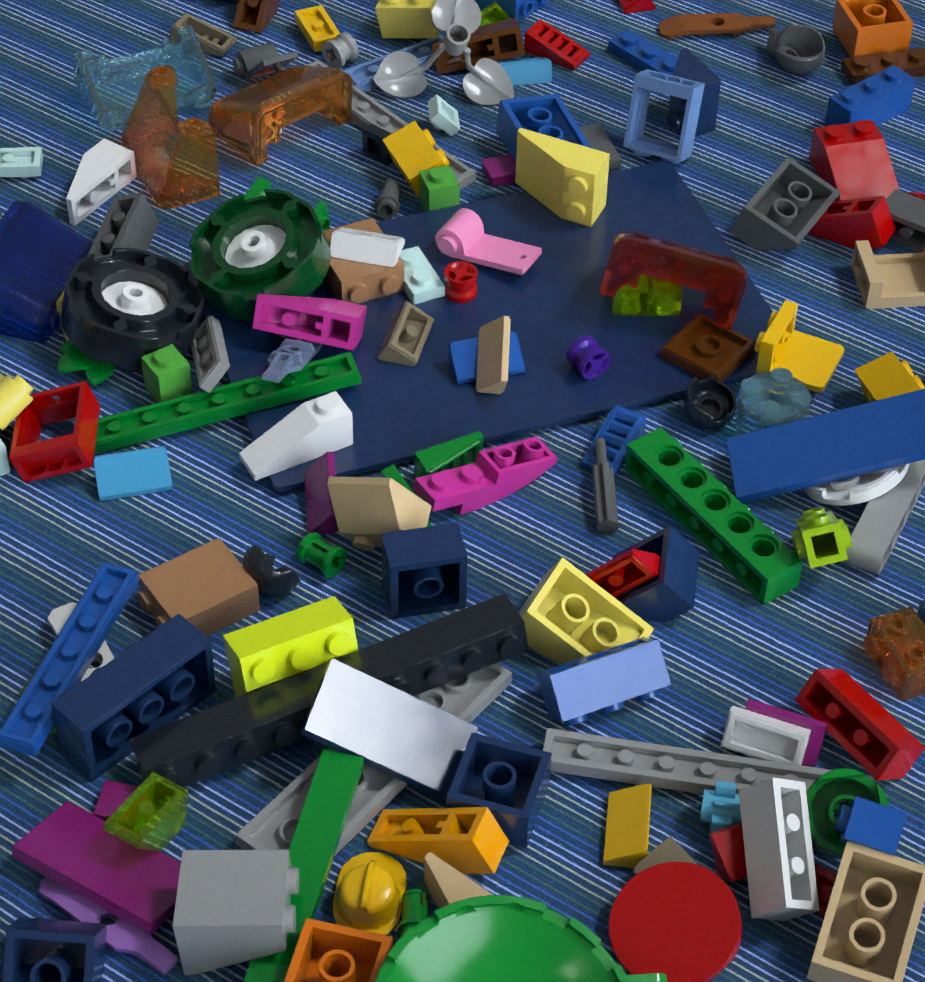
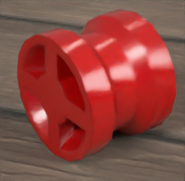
(460, 282)

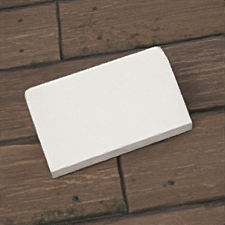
(366, 246)

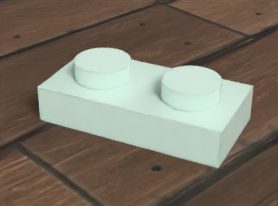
(21, 162)
(420, 278)

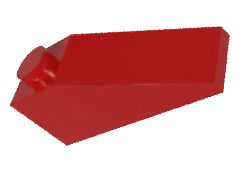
(856, 221)

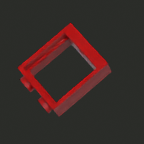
(61, 454)

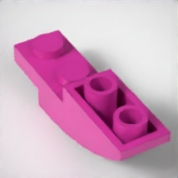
(492, 477)

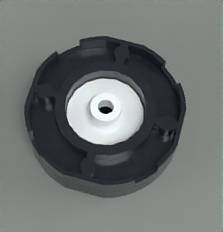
(130, 307)

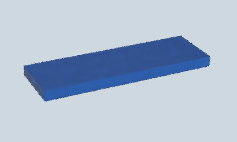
(828, 447)

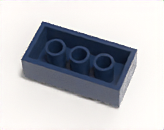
(134, 695)

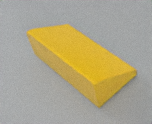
(627, 826)

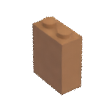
(362, 281)
(202, 586)

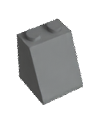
(233, 906)

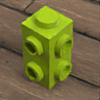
(821, 538)

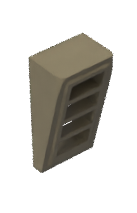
(207, 35)

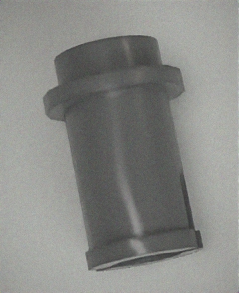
(387, 203)

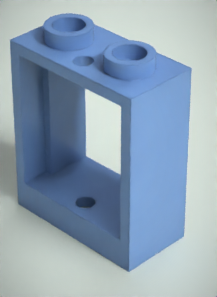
(670, 85)

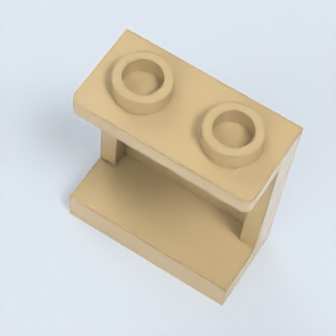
(888, 278)

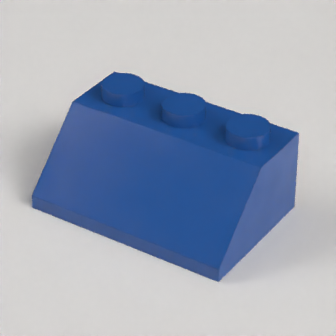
(539, 114)

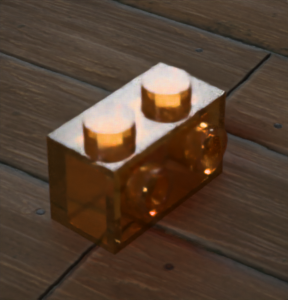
(899, 649)

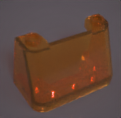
(258, 112)
(170, 156)

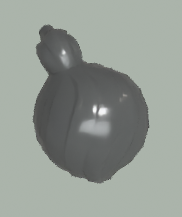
(797, 48)

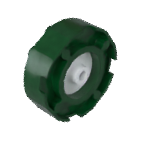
(258, 248)

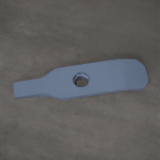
(289, 358)

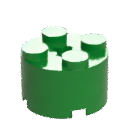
(824, 799)

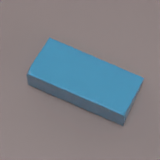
(528, 70)
(132, 473)

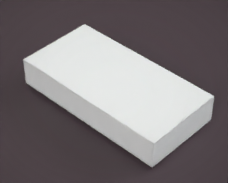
(764, 737)

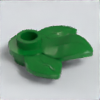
(76, 360)

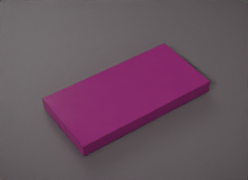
(102, 867)

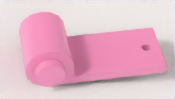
(465, 240)

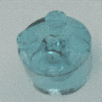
(770, 401)

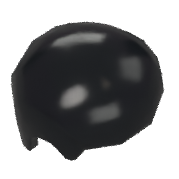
(709, 403)
(270, 581)

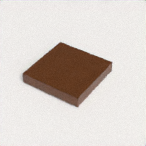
(708, 349)

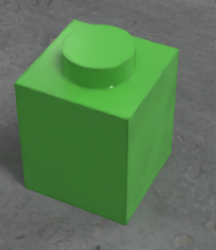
(438, 188)
(166, 374)

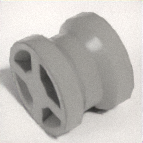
(340, 50)

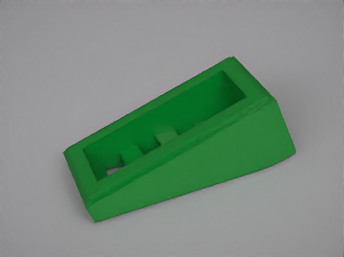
(448, 454)

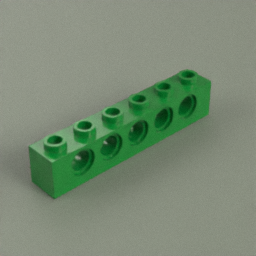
(713, 516)

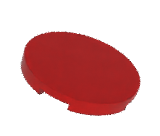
(676, 923)

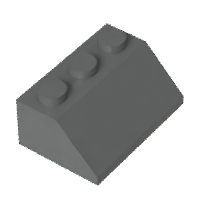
(784, 208)

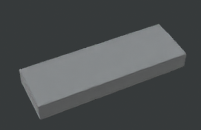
(210, 354)

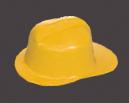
(370, 893)

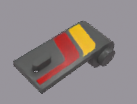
(261, 61)

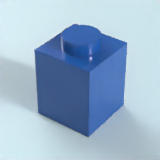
(870, 825)

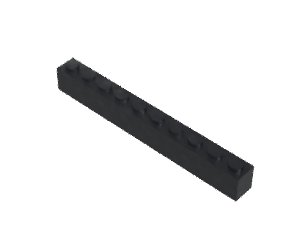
(276, 713)

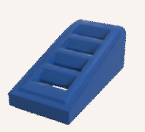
(622, 423)

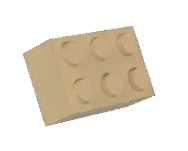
(869, 918)

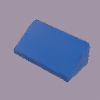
(464, 358)

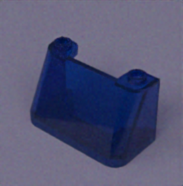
(34, 268)

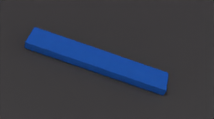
(68, 657)

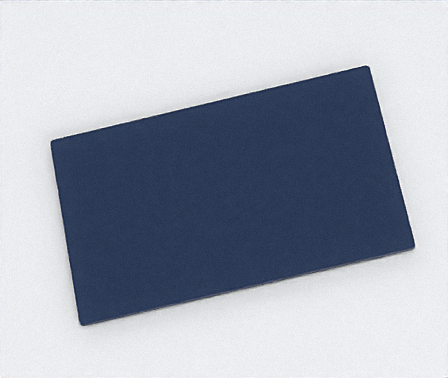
(549, 307)

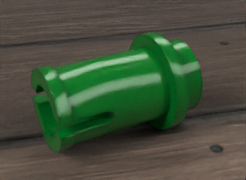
(413, 910)

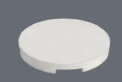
(858, 488)

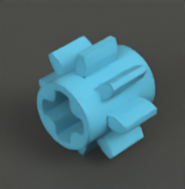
(721, 806)

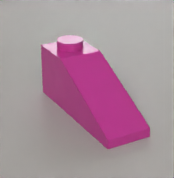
(311, 319)

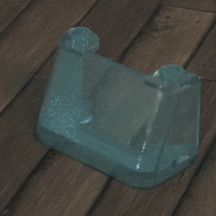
(114, 84)

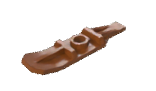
(713, 24)

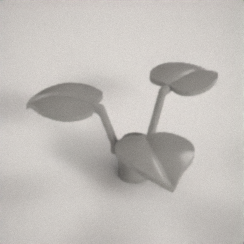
(484, 85)

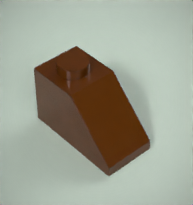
(255, 14)

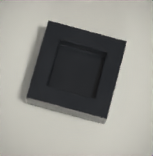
(373, 144)

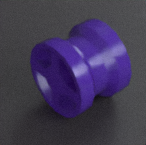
(588, 357)

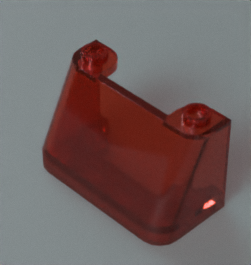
(679, 263)

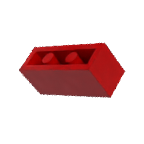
(860, 724)

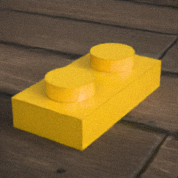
(316, 26)

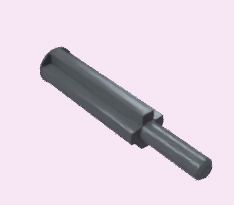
(604, 491)

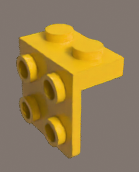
(806, 356)

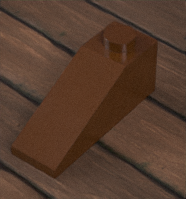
(491, 41)

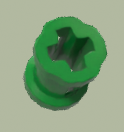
(321, 555)

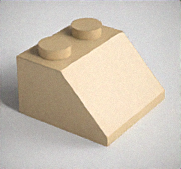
(374, 506)

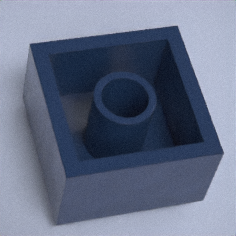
(424, 570)
(506, 780)

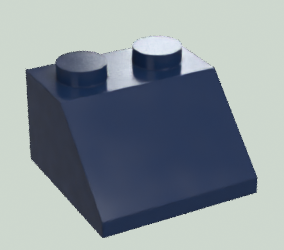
(691, 68)
(674, 587)
(54, 951)

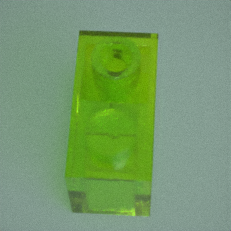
(649, 298)

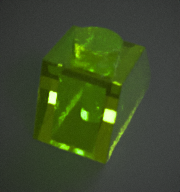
(150, 814)

